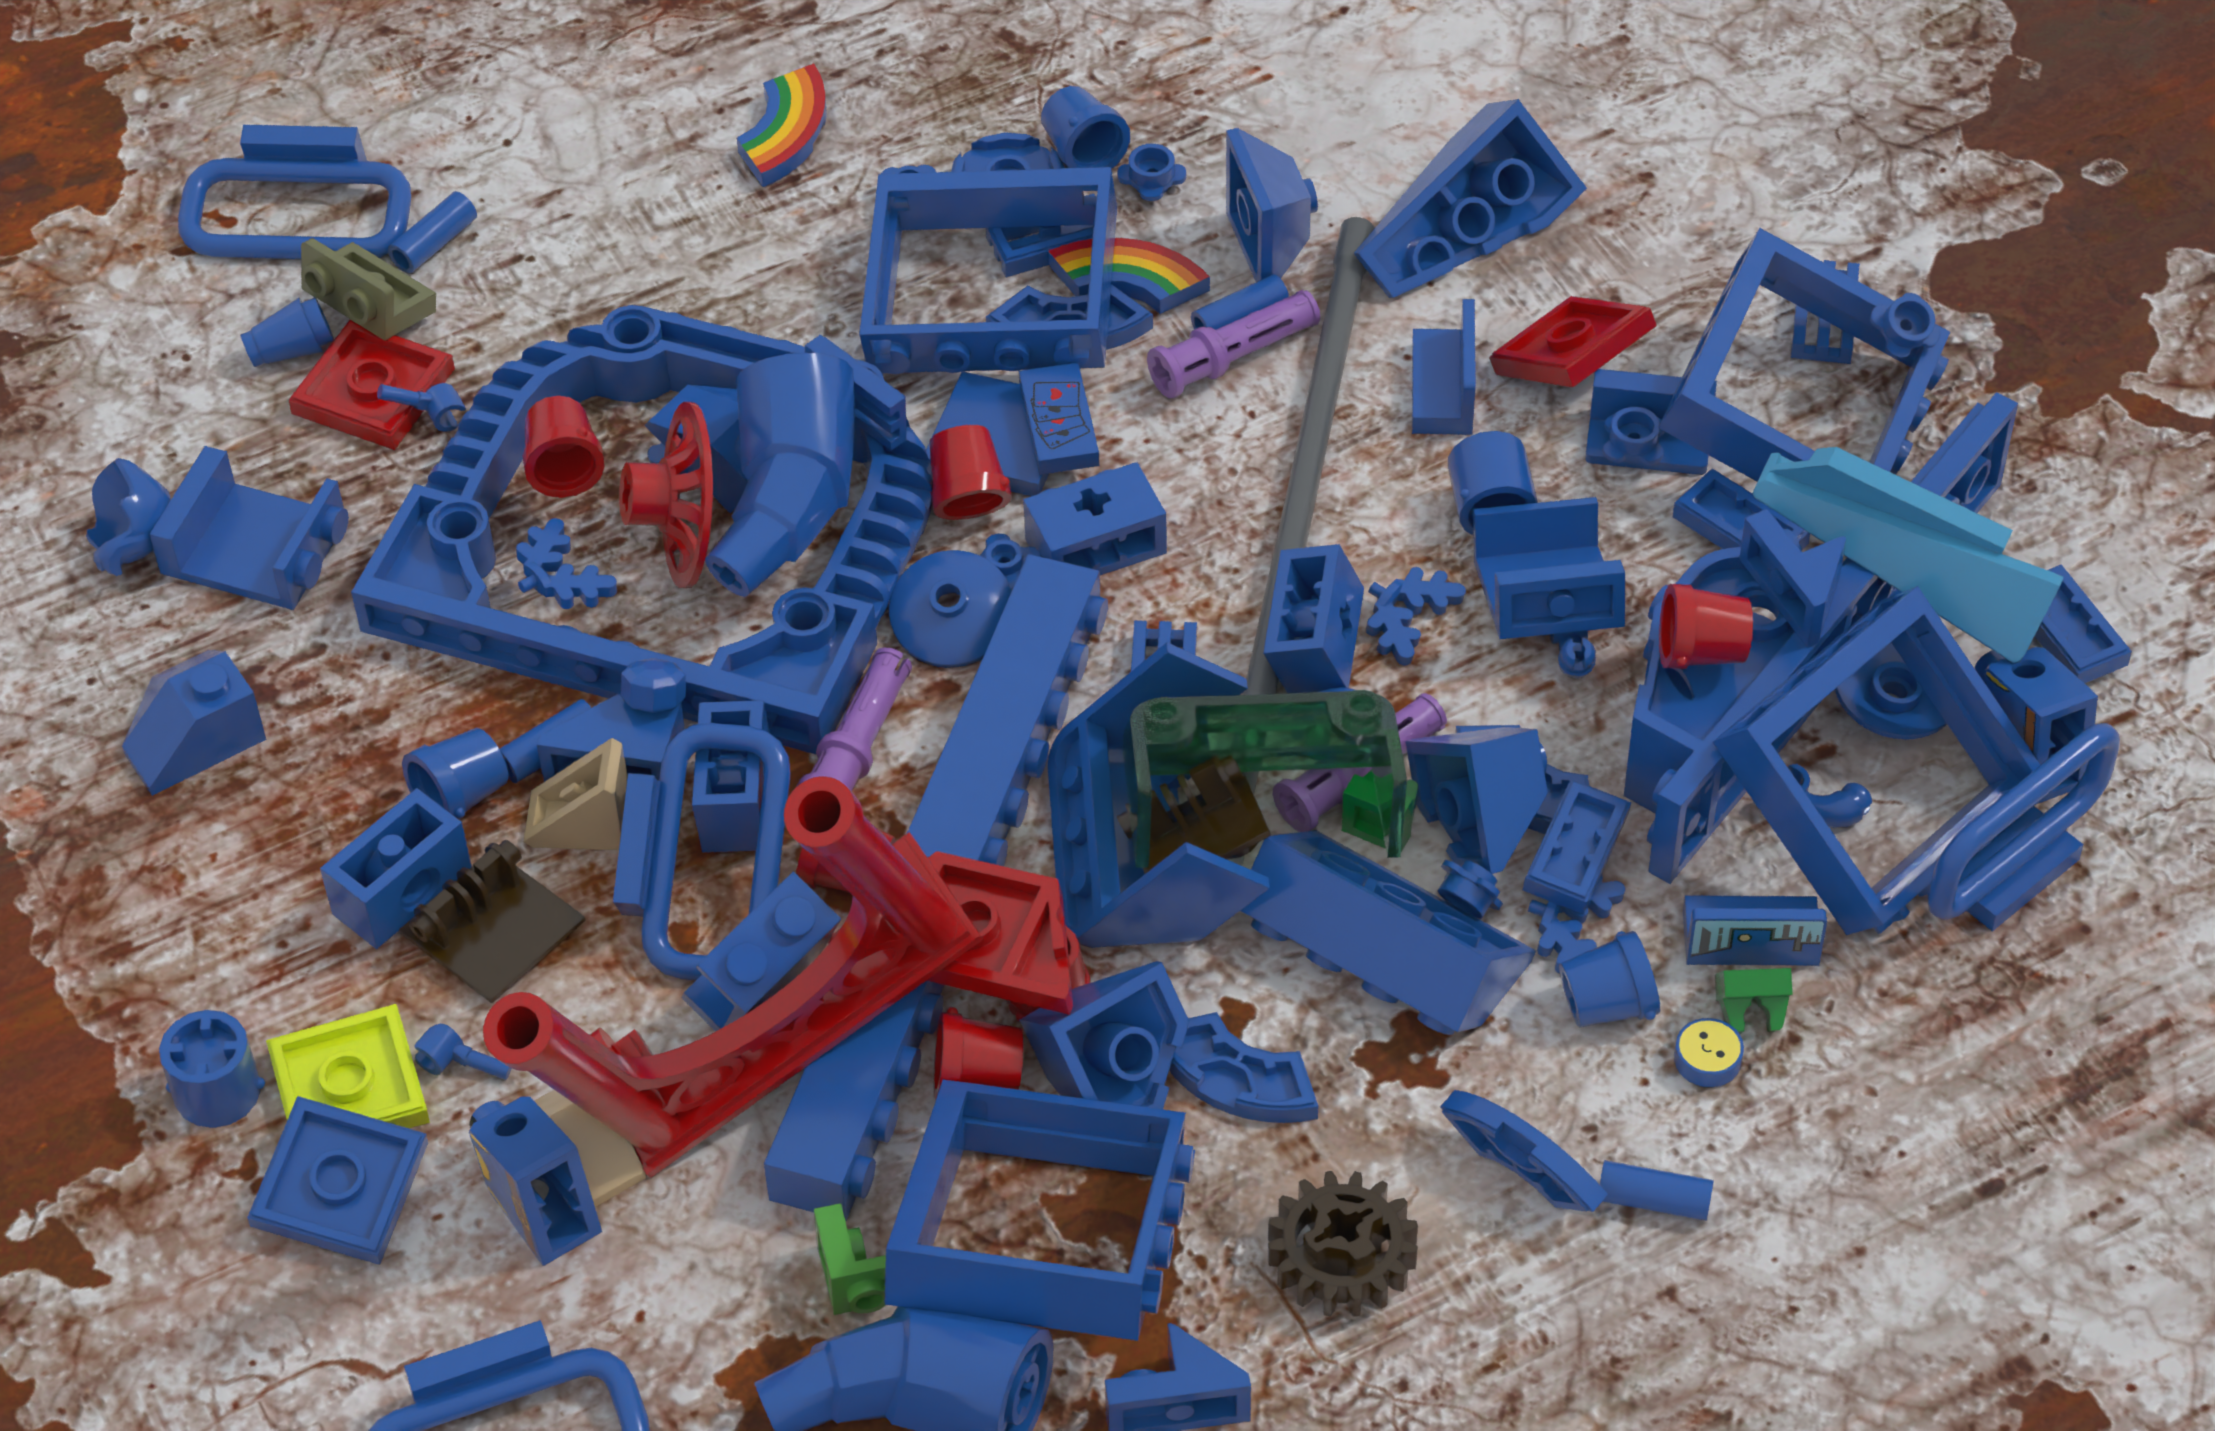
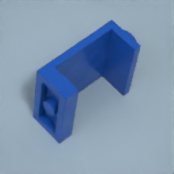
(245, 536)
(1546, 569)
(762, 953)

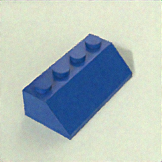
(1384, 931)

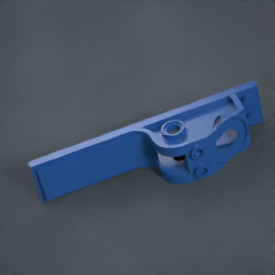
(1682, 711)

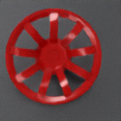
(652, 494)

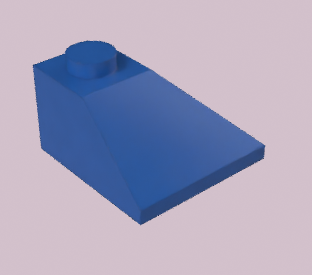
(1266, 203)

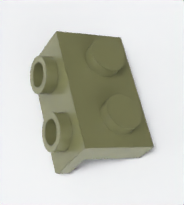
(364, 288)

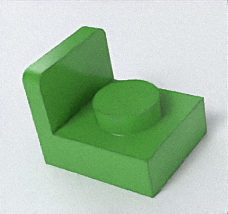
(850, 1277)

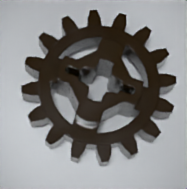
(1342, 1243)

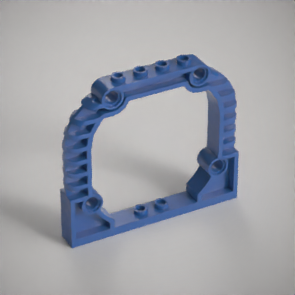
(432, 559)

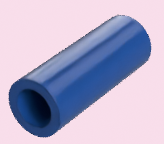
(432, 232)
(1240, 303)
(522, 753)
(1656, 1190)

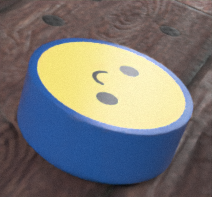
(1708, 1052)

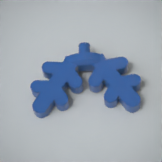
(546, 556)
(1396, 620)
(1564, 934)

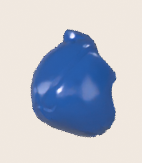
(126, 511)

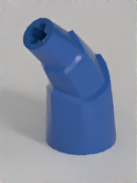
(796, 459)
(919, 1374)

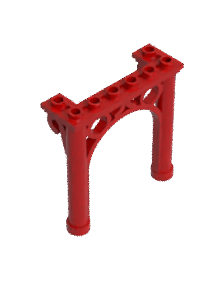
(688, 1093)

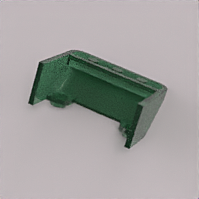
(1265, 735)

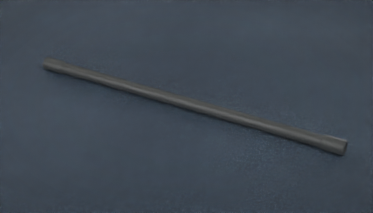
(1313, 437)

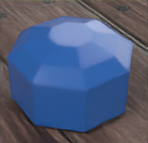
(653, 685)

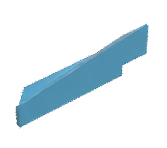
(1915, 541)

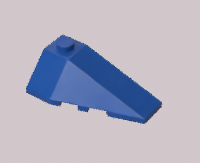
(1476, 194)

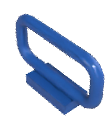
(293, 155)
(653, 826)
(2030, 849)
(505, 1370)

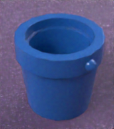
(1085, 129)
(457, 770)
(1611, 983)

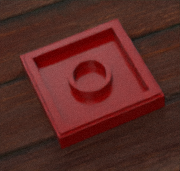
(1572, 341)
(346, 382)

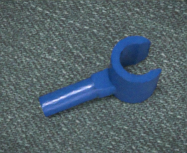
(436, 401)
(442, 1045)

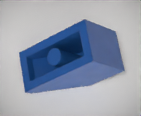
(640, 732)

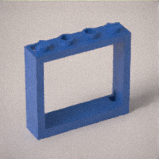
(987, 201)
(1825, 292)
(1956, 693)
(1046, 1130)

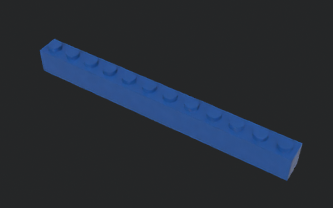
(966, 811)

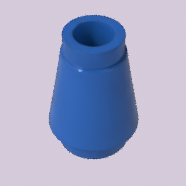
(289, 333)

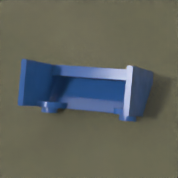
(1101, 888)

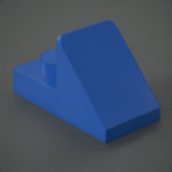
(1793, 580)
(1194, 1394)

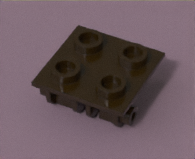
(1219, 819)
(491, 922)

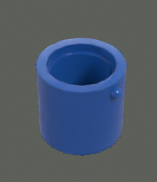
(1488, 473)
(210, 1068)

